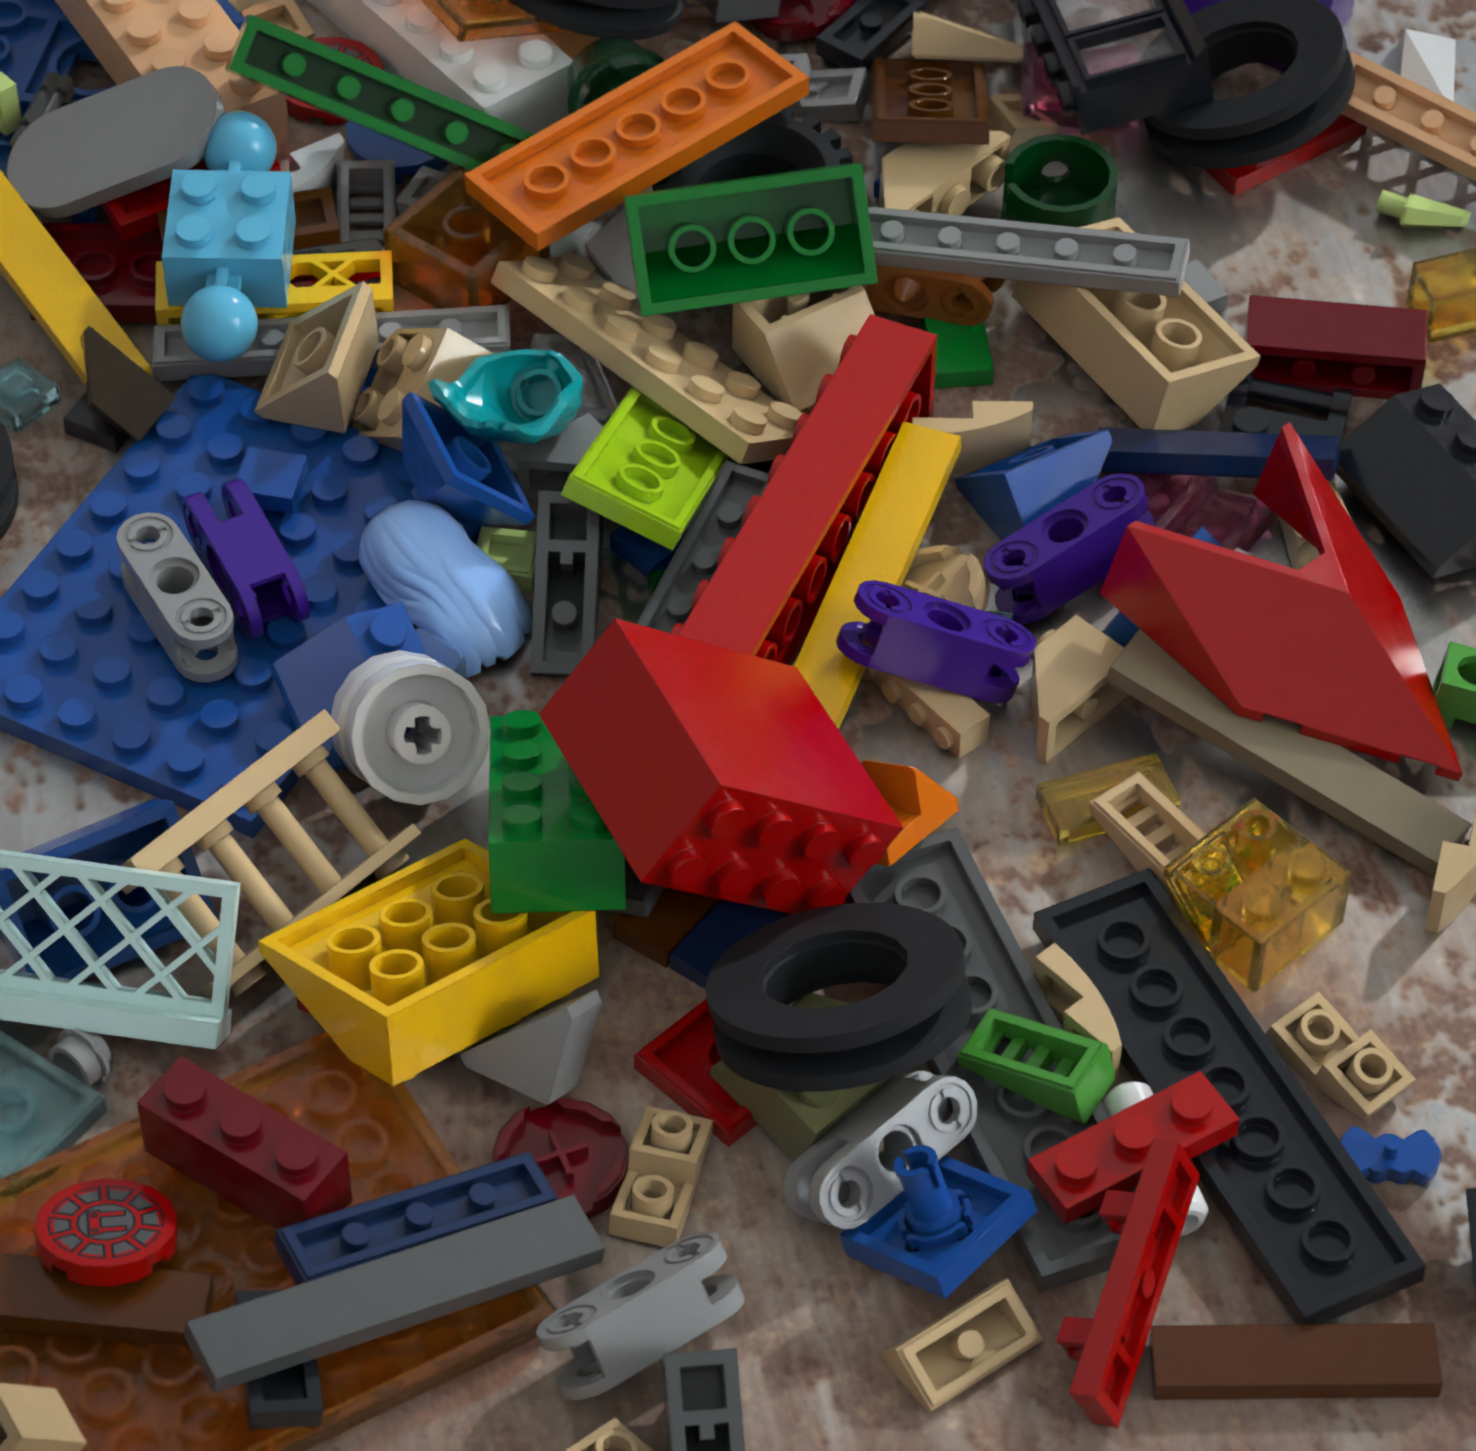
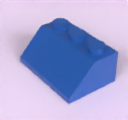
(103, 842)

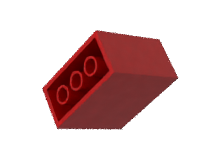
(718, 771)

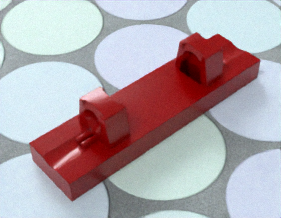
(1149, 1231)

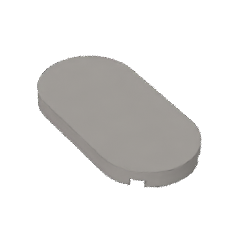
(114, 141)

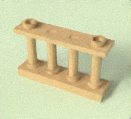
(258, 793)

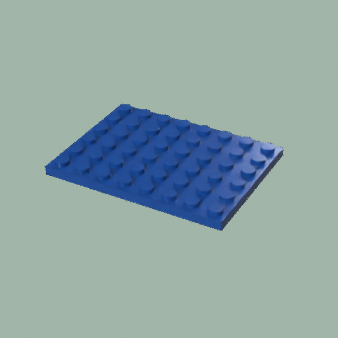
(88, 669)

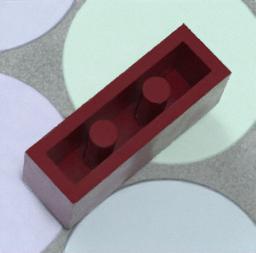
(1338, 345)
(242, 1148)

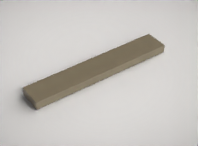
(1304, 765)

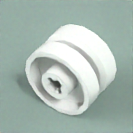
(416, 692)

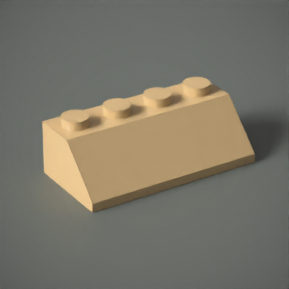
(1149, 352)

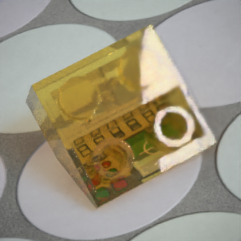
(1258, 893)

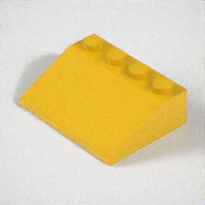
(425, 965)

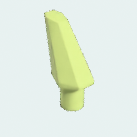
(1421, 212)

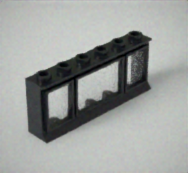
(1118, 57)

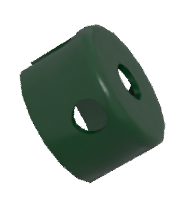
(1074, 199)

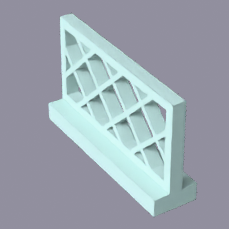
(107, 1005)

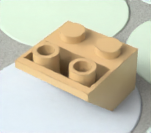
(797, 339)
(408, 364)

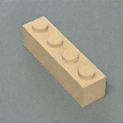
(949, 716)

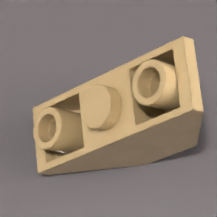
(942, 175)

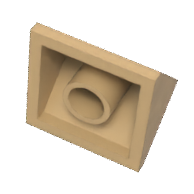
(323, 363)

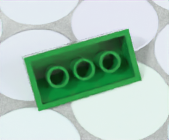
(750, 239)

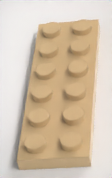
(651, 355)

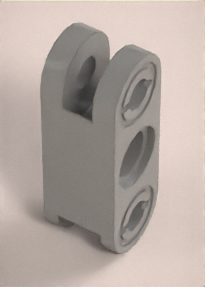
(177, 596)
(841, 1174)
(641, 1315)

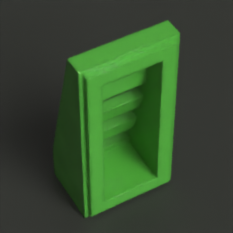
(1070, 1090)

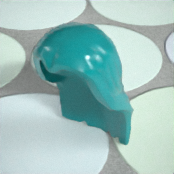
(513, 396)

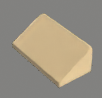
(963, 1345)

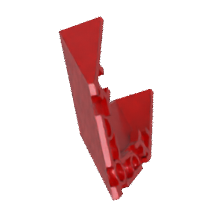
(1287, 642)

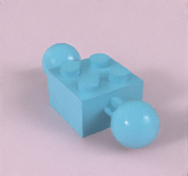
(229, 238)

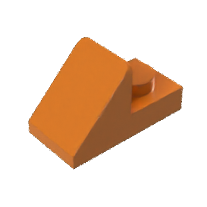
(915, 801)

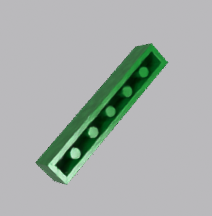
(369, 96)

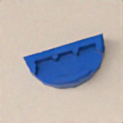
(371, 146)

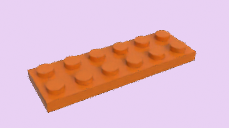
(636, 135)

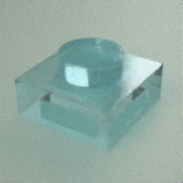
(25, 394)

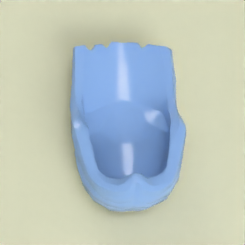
(445, 582)

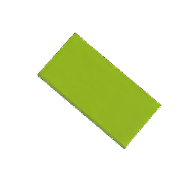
(646, 471)

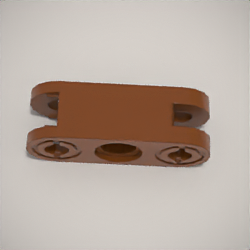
(933, 294)

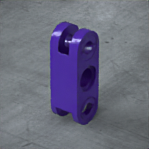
(1065, 547)
(246, 559)
(936, 642)

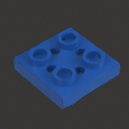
(933, 1218)

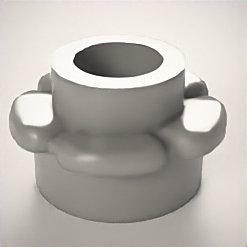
(82, 1056)

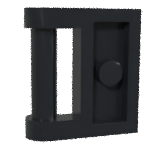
(1249, 419)

